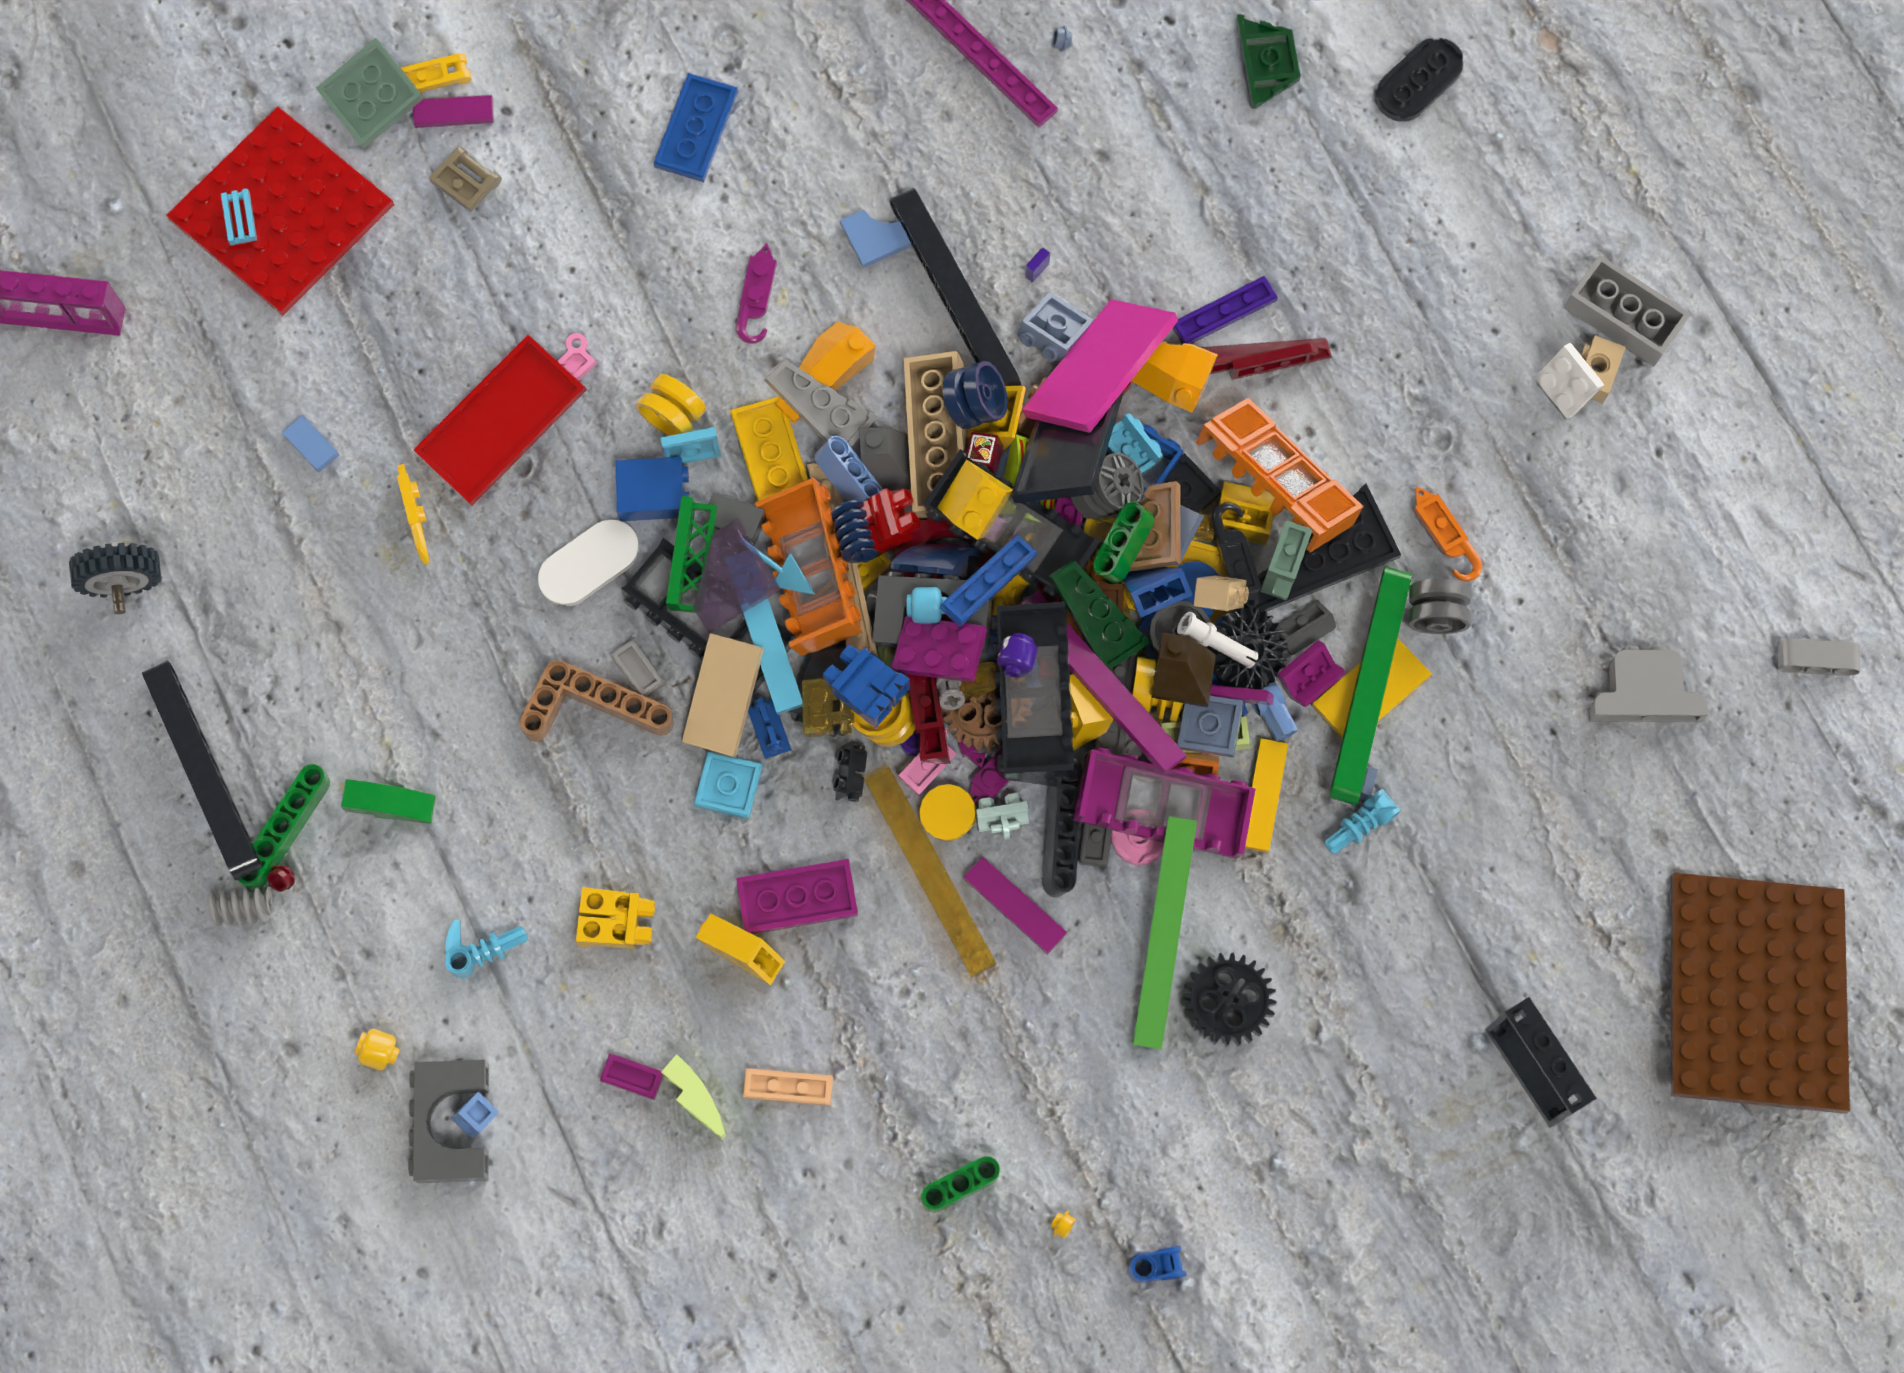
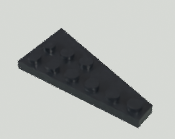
(1343, 557)

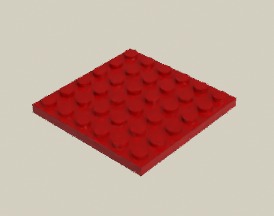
(304, 210)

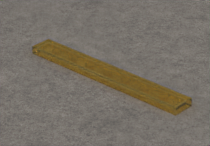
(930, 872)

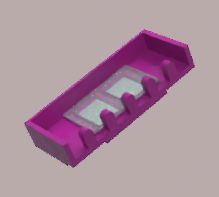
(1138, 799)

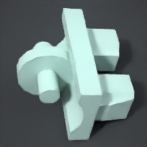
(1002, 817)

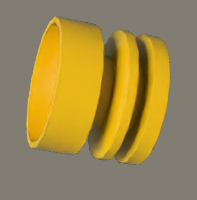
(1143, 689)

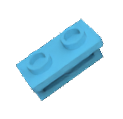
(1130, 439)

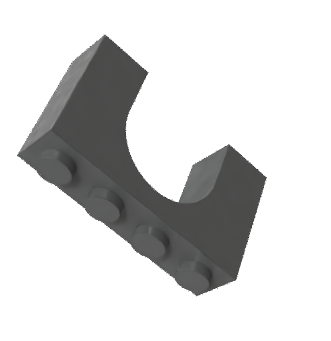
(892, 605)
(431, 1085)

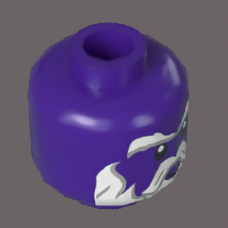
(1017, 655)

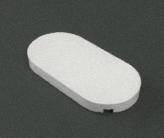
(588, 563)

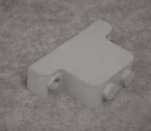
(1647, 689)

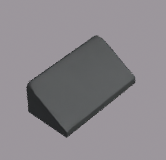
(1306, 626)

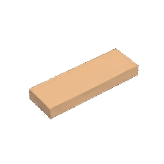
(788, 1087)

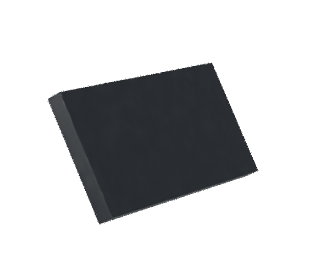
(1063, 460)

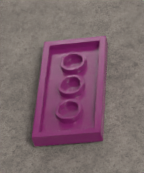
(797, 897)

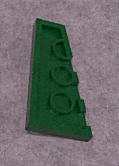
(1100, 622)

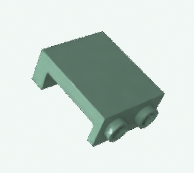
(1286, 560)

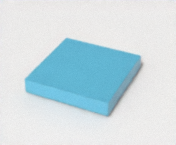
(692, 445)
(728, 785)

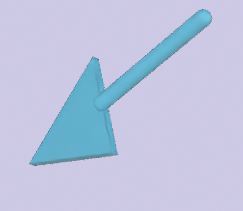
(789, 575)

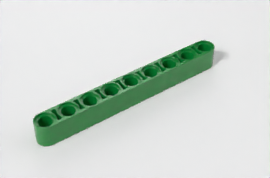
(1370, 686)

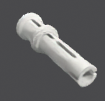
(1208, 635)

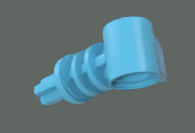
(1378, 810)
(478, 954)

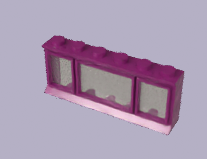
(60, 303)

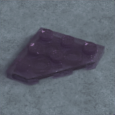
(732, 578)

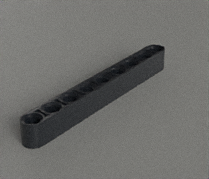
(951, 284)
(202, 770)

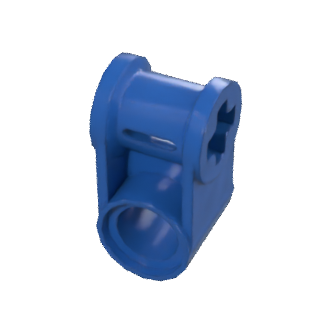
(1163, 1265)

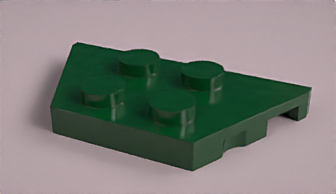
(1267, 58)

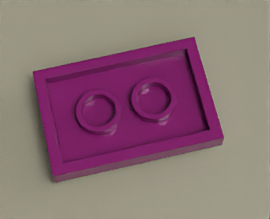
(939, 650)

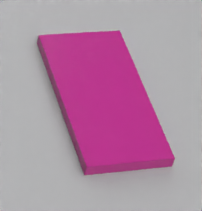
(1100, 365)

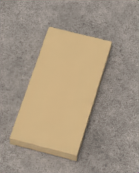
(723, 695)

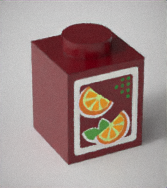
(986, 450)

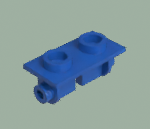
(768, 728)

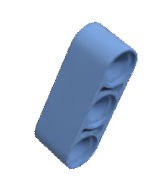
(846, 470)

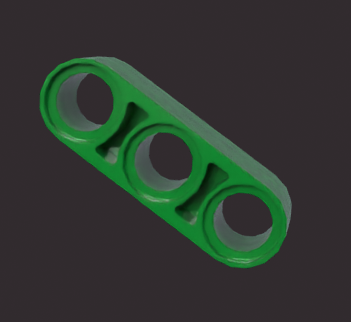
(1122, 529)
(971, 1174)

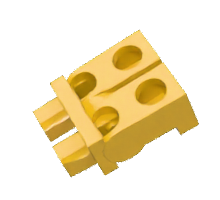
(612, 919)

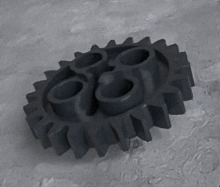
(1251, 1013)

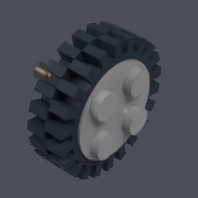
(115, 571)

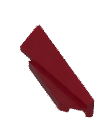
(1259, 358)
(929, 719)

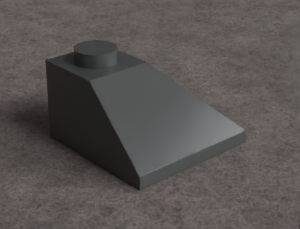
(886, 457)

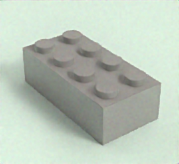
(1627, 310)

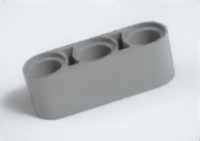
(1818, 657)

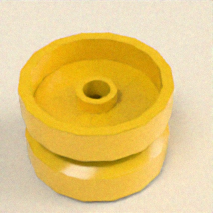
(670, 406)
(893, 729)

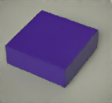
(1037, 264)

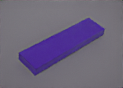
(1225, 311)

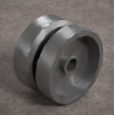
(1439, 606)

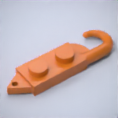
(1446, 532)

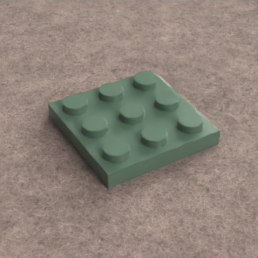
(370, 93)

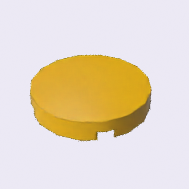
(947, 812)

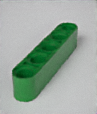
(285, 813)

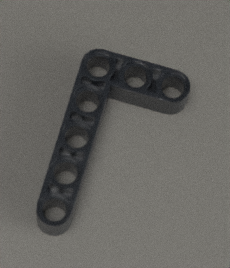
(1055, 837)

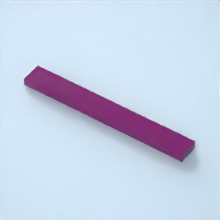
(987, 59)
(1119, 701)

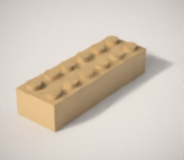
(931, 431)

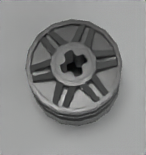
(1116, 486)

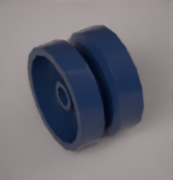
(975, 395)

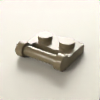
(459, 184)

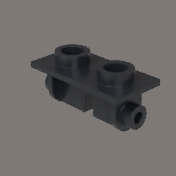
(850, 759)

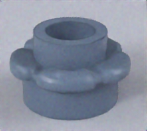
(1061, 38)

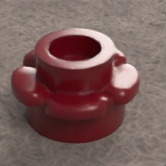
(281, 878)

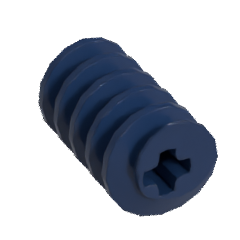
(853, 532)

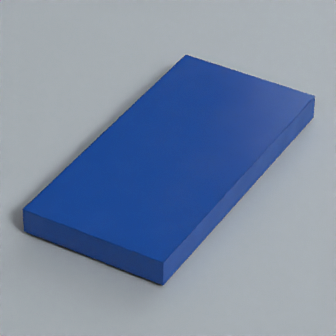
(695, 127)

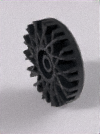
(1257, 633)

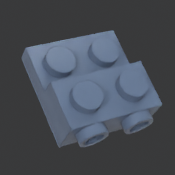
(1053, 327)

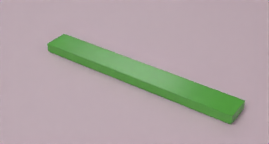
(1164, 932)

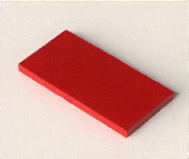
(500, 420)

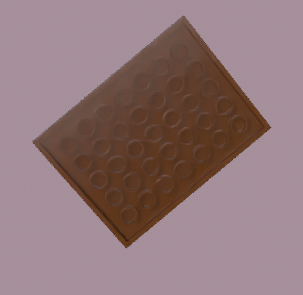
(1759, 993)

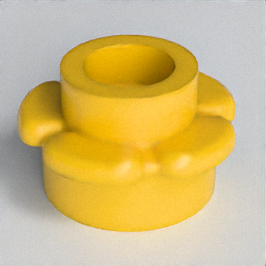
(1062, 1224)

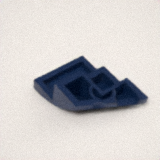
(936, 559)

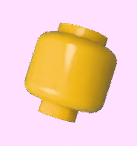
(376, 1049)

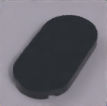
(1419, 79)

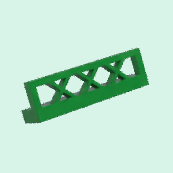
(682, 549)

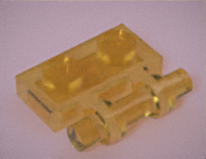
(818, 710)

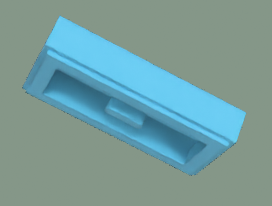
(235, 197)

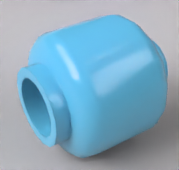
(925, 604)

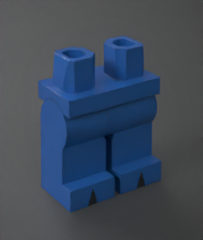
(866, 685)

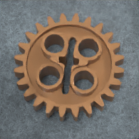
(971, 730)

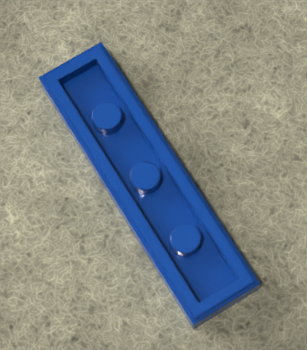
(988, 580)

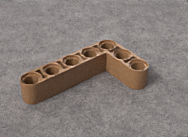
(592, 698)

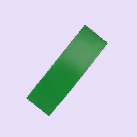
(387, 801)

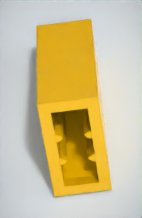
(740, 948)

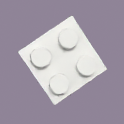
(1569, 381)

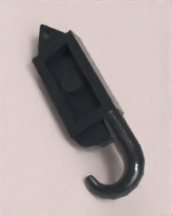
(1236, 552)

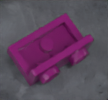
(1310, 674)

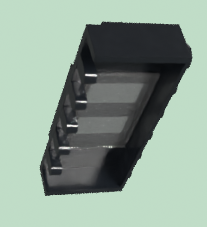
(1040, 527)
(1038, 704)

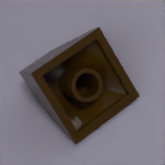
(1183, 671)

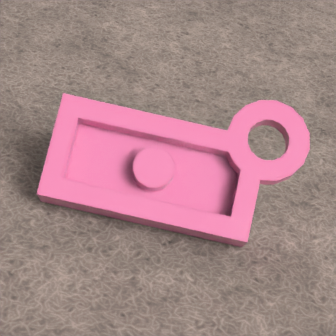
(577, 360)
(920, 774)

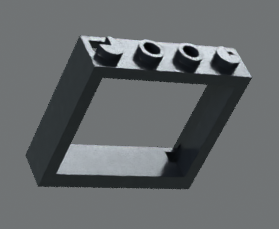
(1540, 1062)

